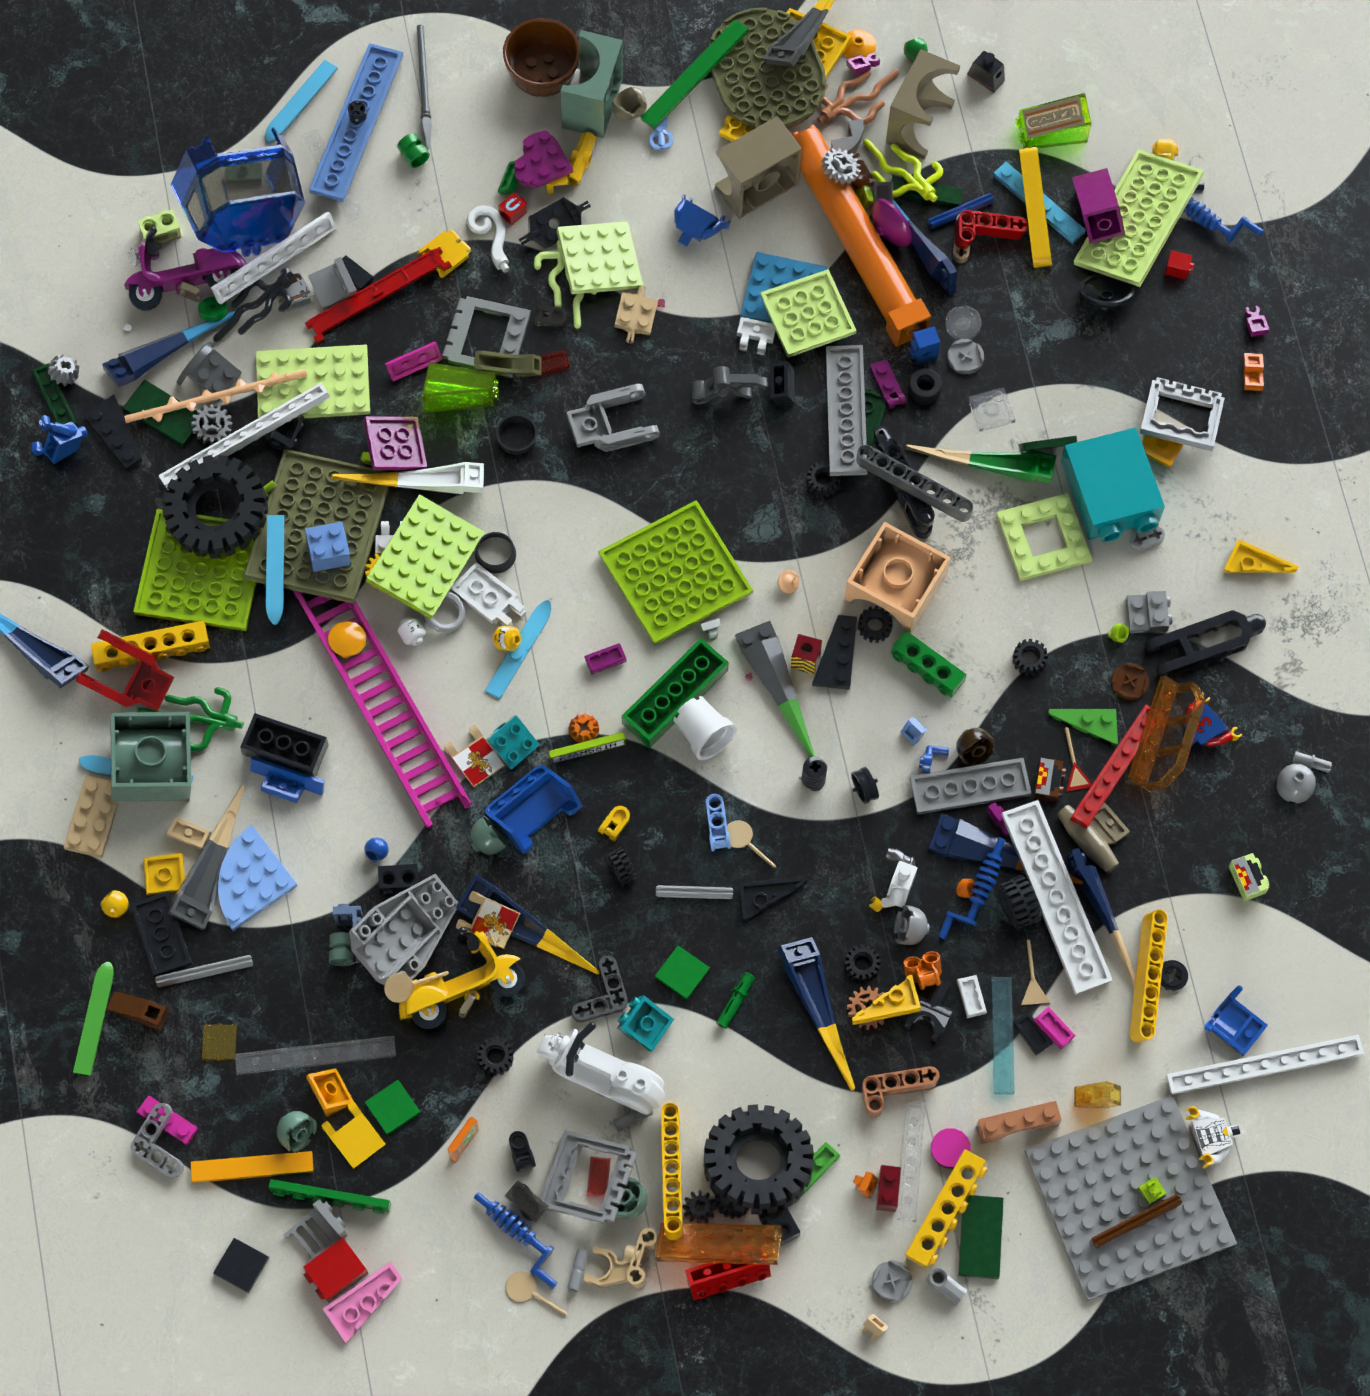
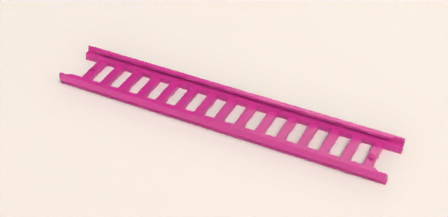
(403, 696)

